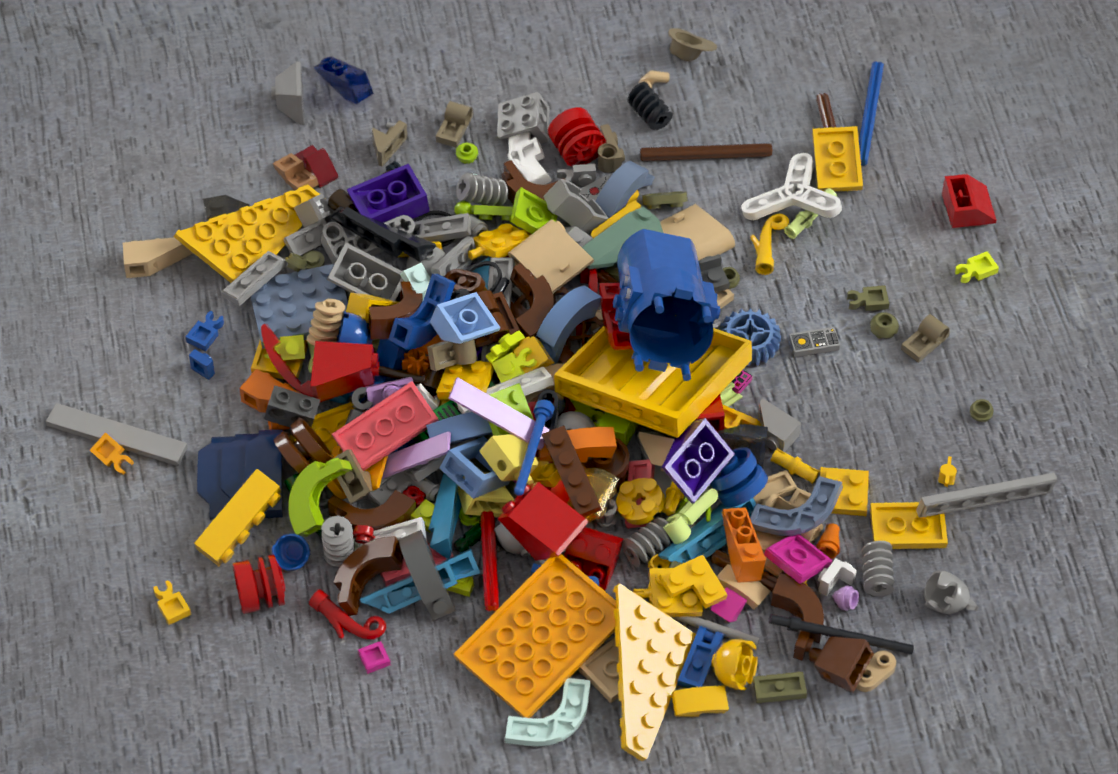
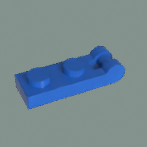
(700, 658)

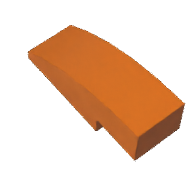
(588, 443)

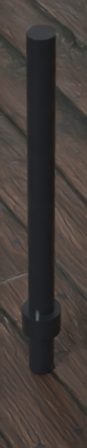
(795, 624)

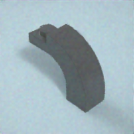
(425, 575)

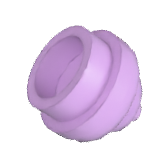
(846, 598)

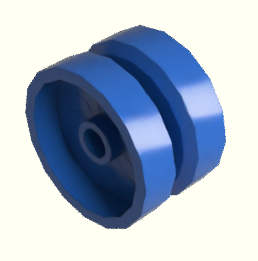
(739, 479)

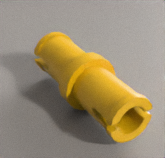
(795, 465)

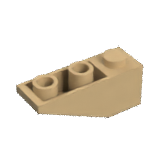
(151, 256)

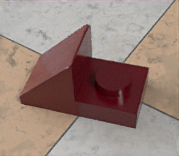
(318, 164)

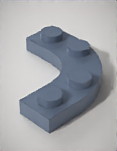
(799, 519)

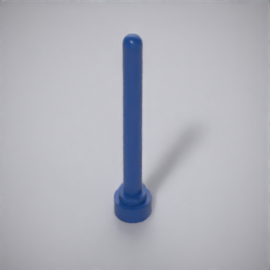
(543, 412)

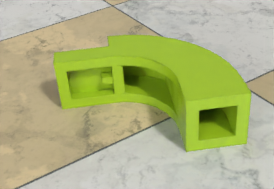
(306, 491)

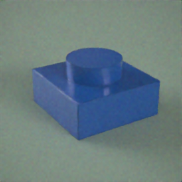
(202, 364)

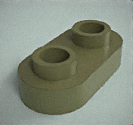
(655, 200)

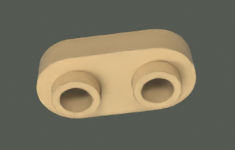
(877, 671)

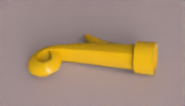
(763, 247)

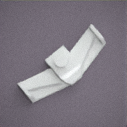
(525, 156)

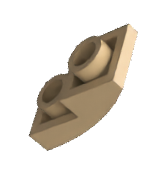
(752, 591)

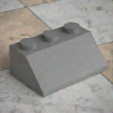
(365, 274)

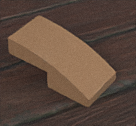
(294, 172)

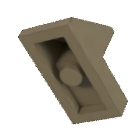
(387, 144)
(355, 482)

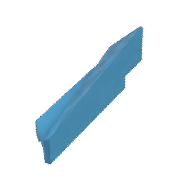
(445, 517)
(704, 537)
(405, 592)

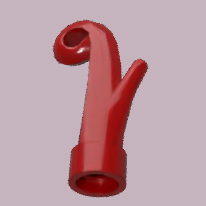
(339, 619)

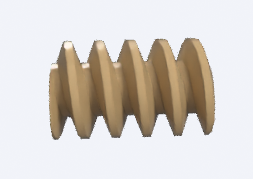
(326, 321)

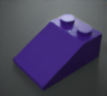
(390, 195)
(696, 458)

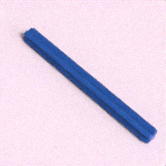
(870, 111)

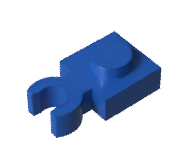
(205, 333)

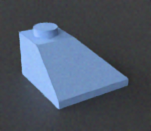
(463, 319)

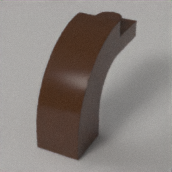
(515, 180)
(539, 297)
(382, 318)
(392, 512)
(362, 565)
(802, 603)

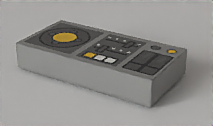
(814, 341)

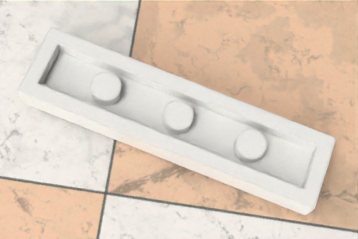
(530, 382)

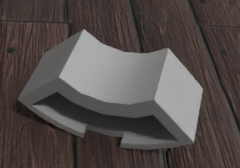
(573, 207)

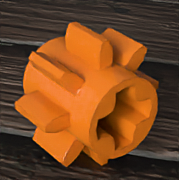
(416, 361)

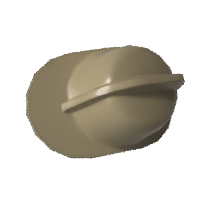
(688, 46)

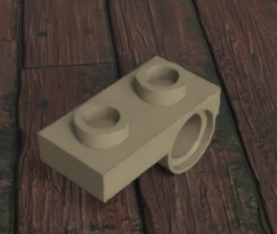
(455, 124)
(609, 154)
(926, 339)
(450, 353)

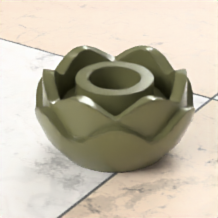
(884, 325)

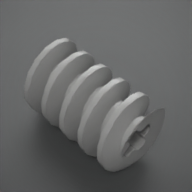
(482, 190)
(337, 540)
(645, 541)
(877, 568)

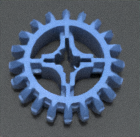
(762, 330)

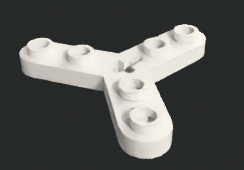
(806, 197)

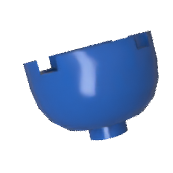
(354, 330)

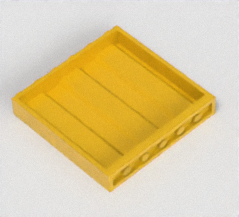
(651, 397)

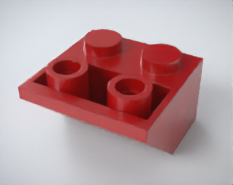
(967, 201)
(595, 554)

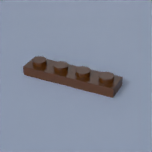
(571, 471)

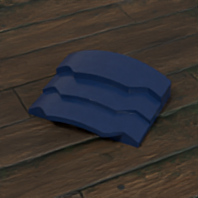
(230, 462)

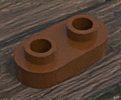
(466, 280)

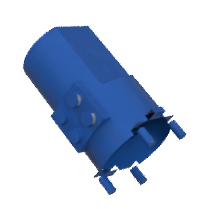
(658, 281)

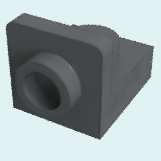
(713, 272)

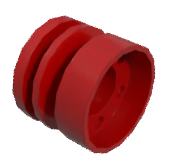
(576, 136)
(259, 584)

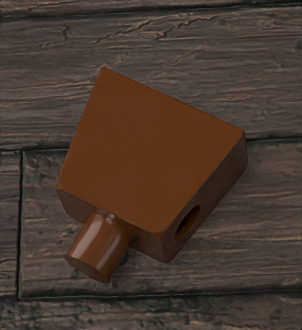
(842, 661)

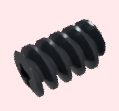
(649, 106)

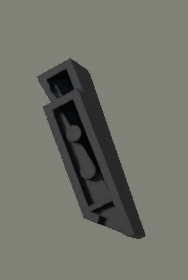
(382, 235)

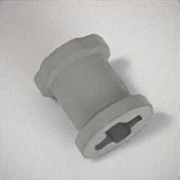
(609, 515)

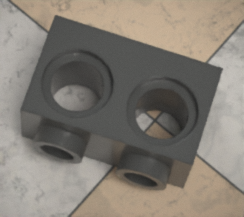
(288, 406)

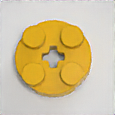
(633, 490)

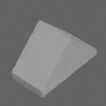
(313, 210)

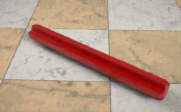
(489, 561)

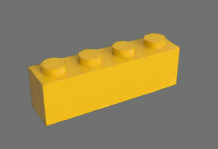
(238, 517)

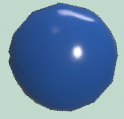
(291, 552)

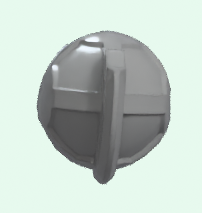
(947, 593)

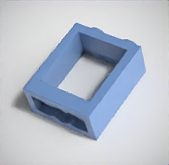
(476, 482)

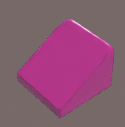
(730, 607)

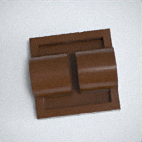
(502, 314)

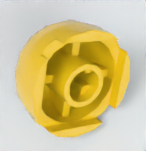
(735, 663)

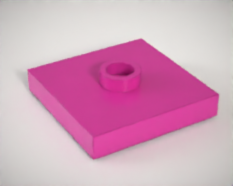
(797, 557)

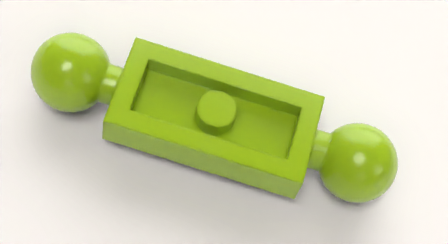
(484, 212)

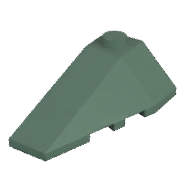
(606, 245)

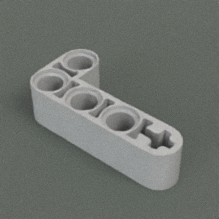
(335, 245)

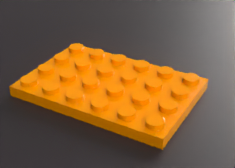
(540, 635)

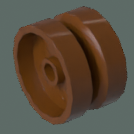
(303, 447)
(617, 465)

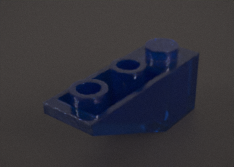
(346, 79)

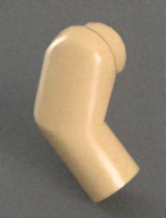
(655, 76)

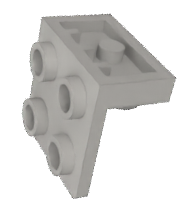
(522, 116)

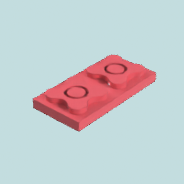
(386, 426)

